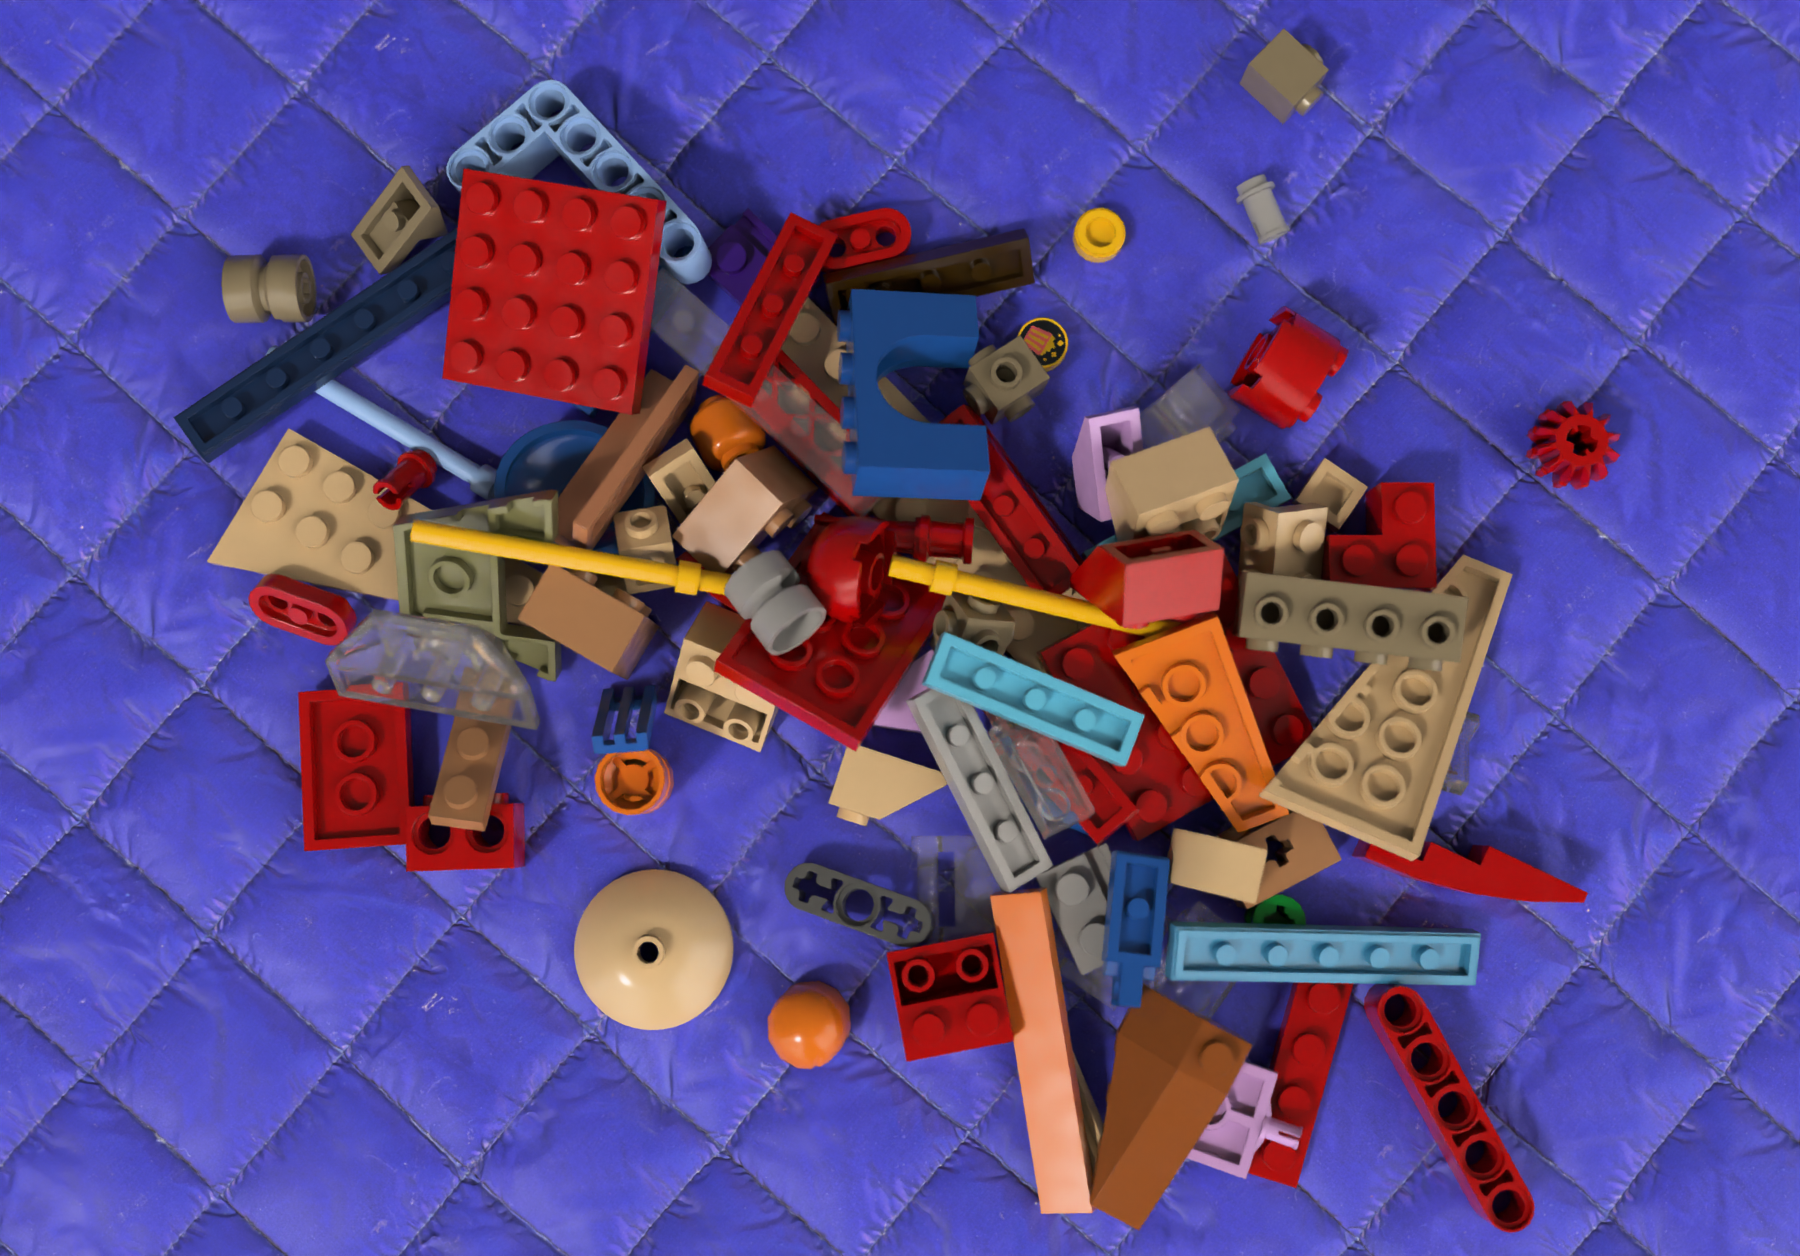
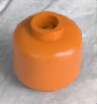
(724, 433)

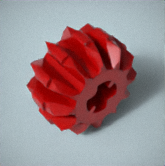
(1587, 436)

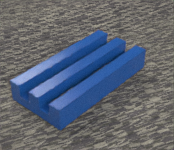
(625, 705)

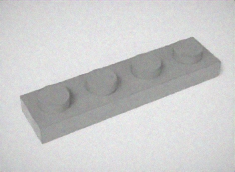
(981, 788)

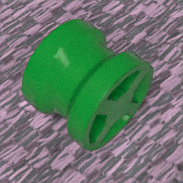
(1267, 912)

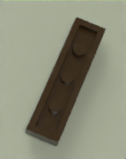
(960, 269)

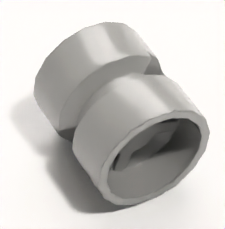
(779, 606)

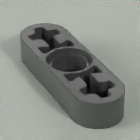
(828, 878)

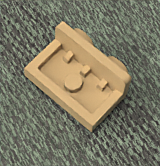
(1283, 540)

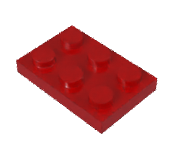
(354, 771)

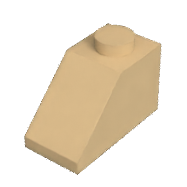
(879, 785)

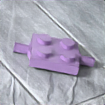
(1243, 1124)

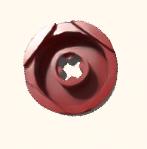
(1286, 369)

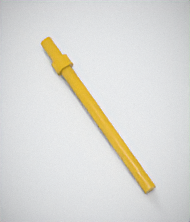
(685, 577)
(945, 578)

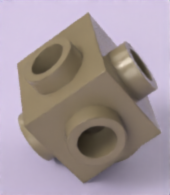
(1004, 381)
(976, 621)

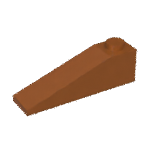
(1161, 1096)

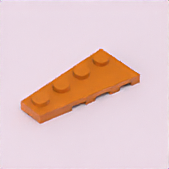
(1204, 707)

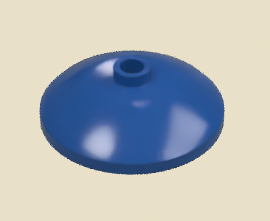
(549, 460)

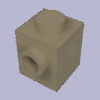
(1285, 77)

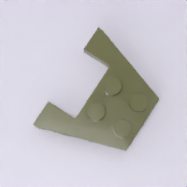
(472, 585)

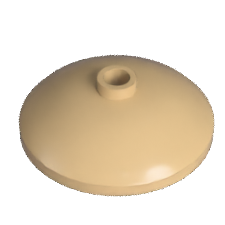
(691, 943)

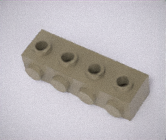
(1349, 617)

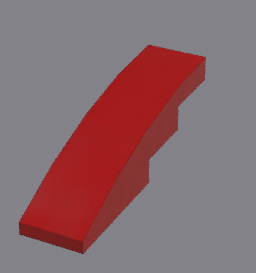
(1481, 873)

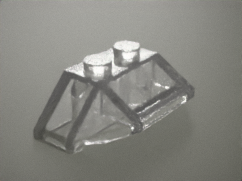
(432, 669)

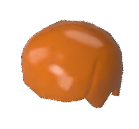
(809, 1024)

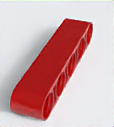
(1467, 1122)

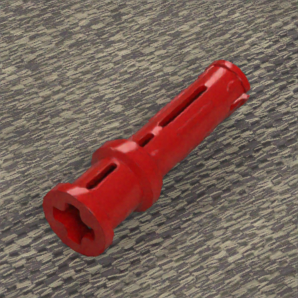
(923, 537)

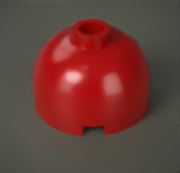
(850, 567)

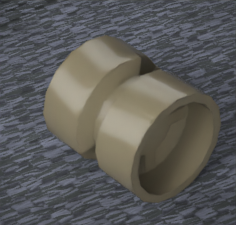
(261, 288)

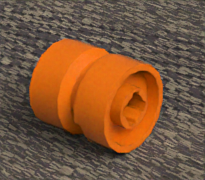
(634, 781)

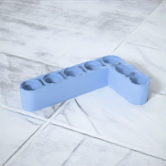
(598, 167)

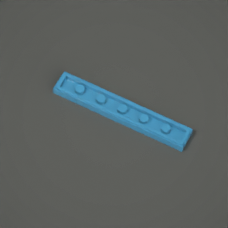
(1321, 953)

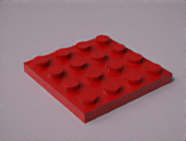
(553, 290)
(1157, 772)

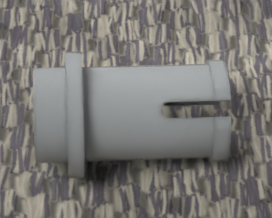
(1262, 208)

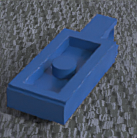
(1134, 923)

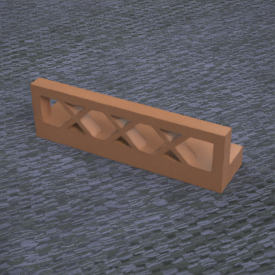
(617, 460)

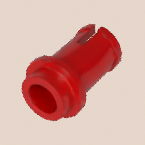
(413, 471)

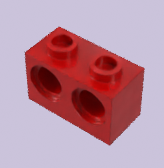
(466, 847)

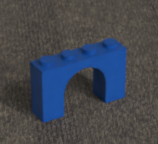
(886, 449)

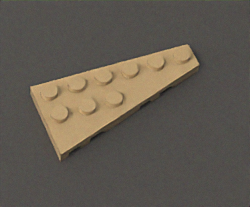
(324, 527)
(1392, 735)

